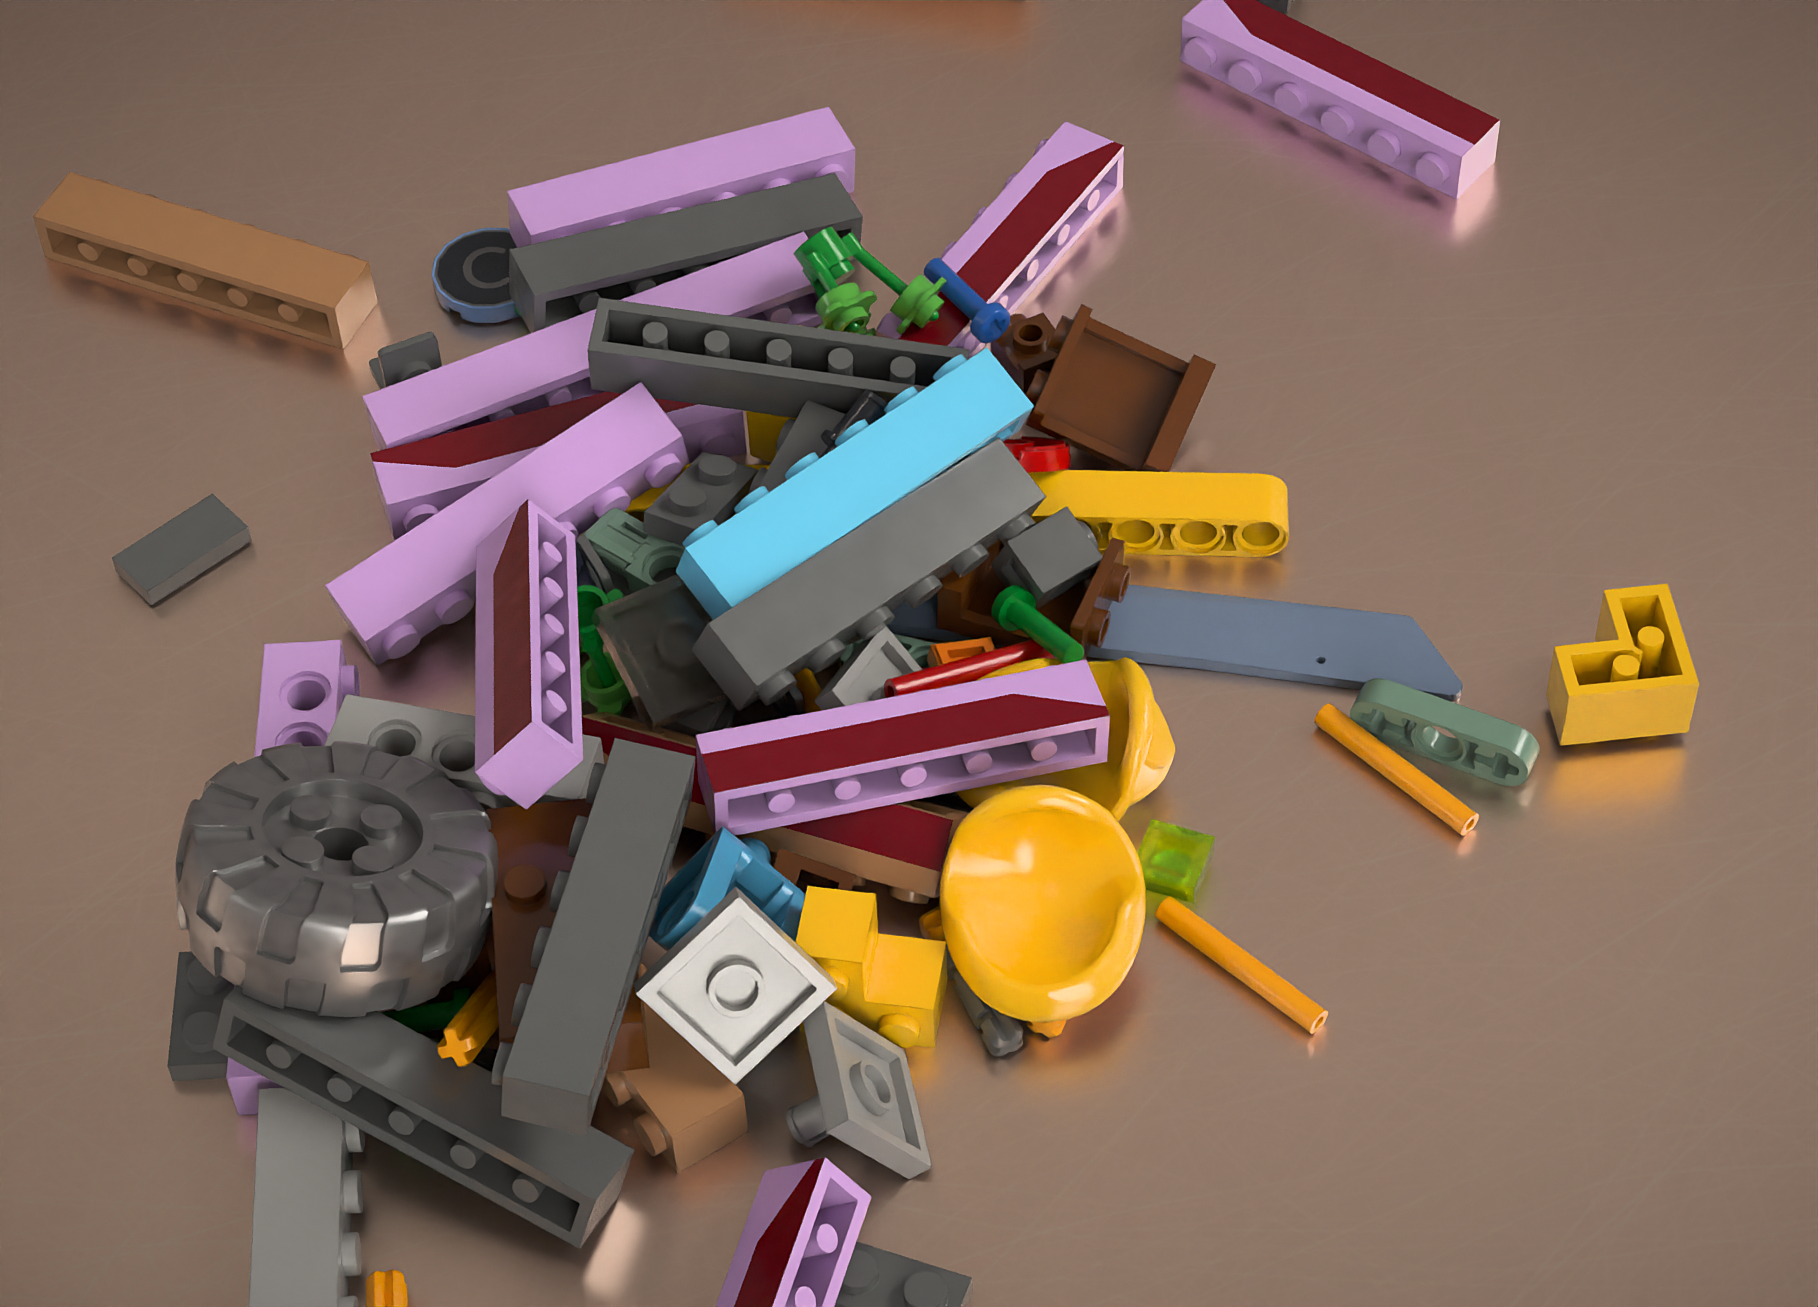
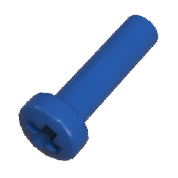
(988, 320)

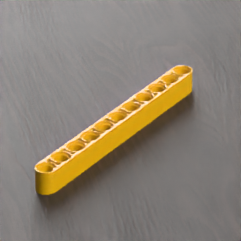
(1152, 509)

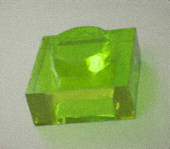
(1175, 859)

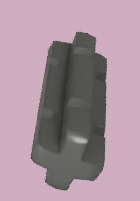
(1001, 1032)

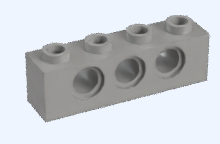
(445, 742)

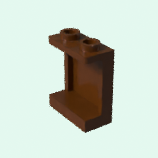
(1116, 395)
(1082, 612)

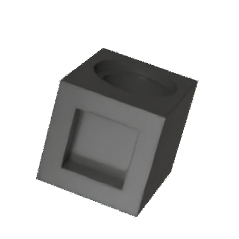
(1049, 557)

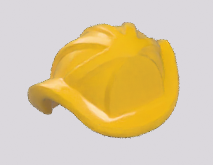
(1137, 743)
(1042, 902)

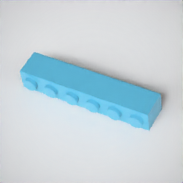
(854, 482)

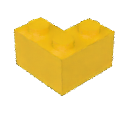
(1630, 679)
(880, 979)

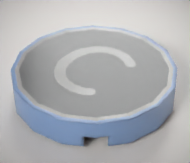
(474, 275)

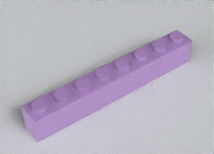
(554, 363)

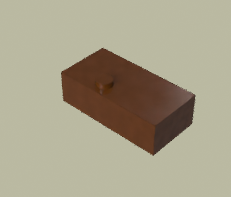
(530, 854)

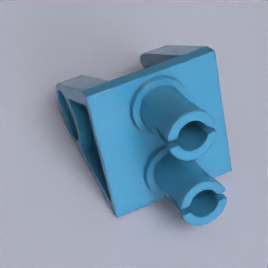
(715, 872)

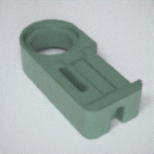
(629, 551)

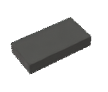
(181, 549)

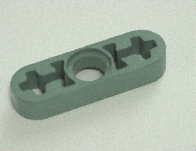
(1482, 742)

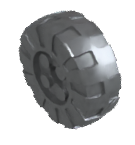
(336, 878)

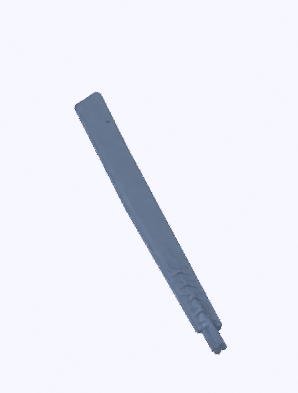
(1243, 638)

